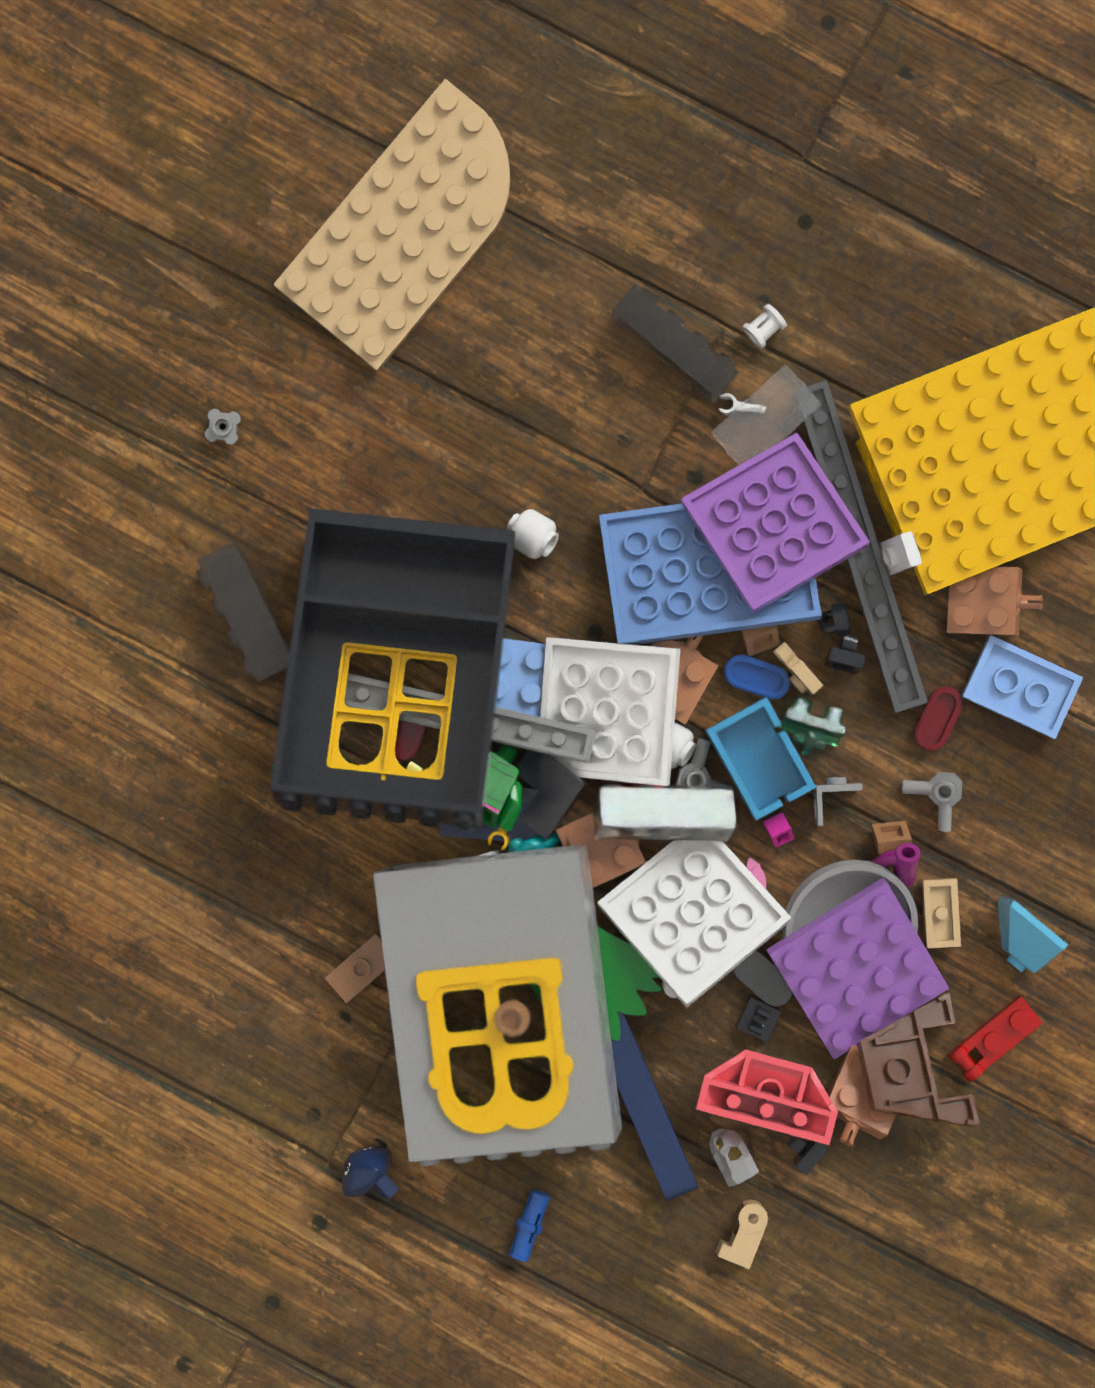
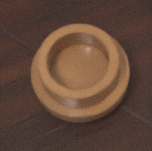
(512, 1018)

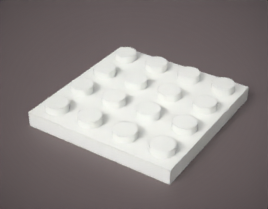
(624, 696)
(694, 914)

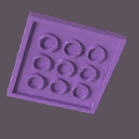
(775, 522)
(858, 968)

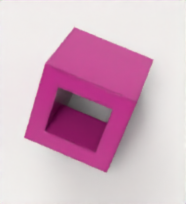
(778, 829)

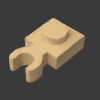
(802, 676)

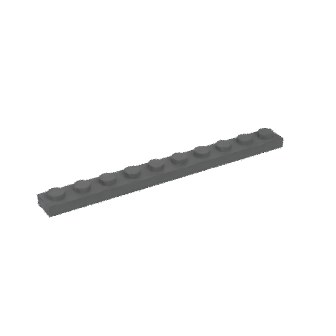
(867, 566)

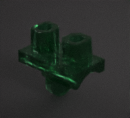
(812, 730)

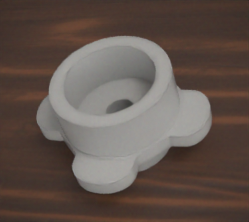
(227, 435)

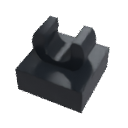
(844, 657)
(758, 1019)
(808, 1153)

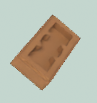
(358, 969)

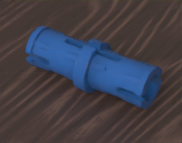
(529, 1225)

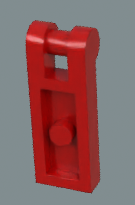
(995, 1037)

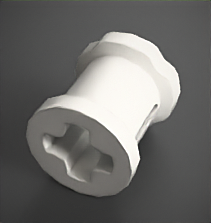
(764, 326)

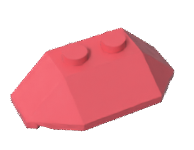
(769, 1095)

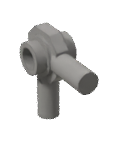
(694, 774)
(943, 790)

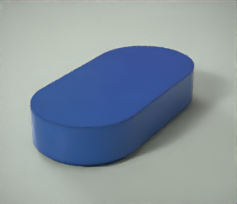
(756, 677)

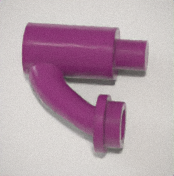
(904, 860)

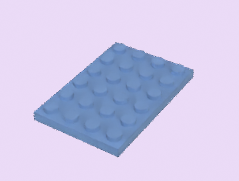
(673, 586)

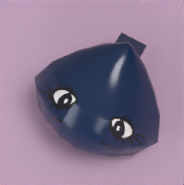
(367, 1169)

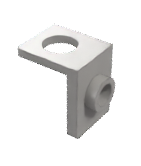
(832, 784)

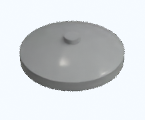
(838, 883)

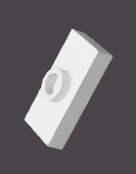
(900, 553)

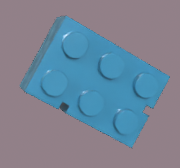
(760, 760)

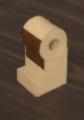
(746, 1235)

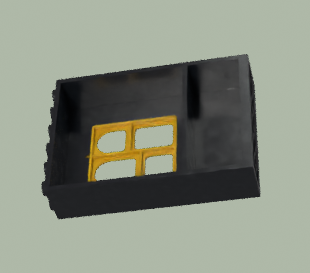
(406, 596)

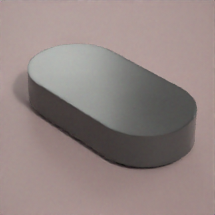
(763, 979)

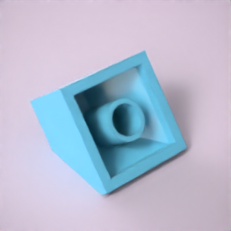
(1025, 937)

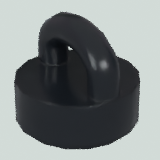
(841, 620)

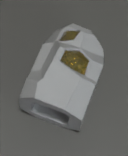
(732, 1156)

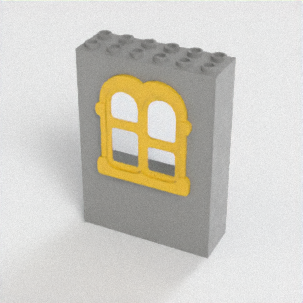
(487, 928)

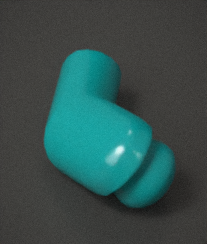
(534, 843)

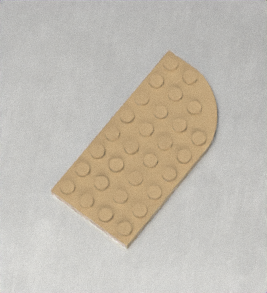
(405, 228)

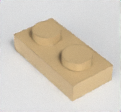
(941, 913)

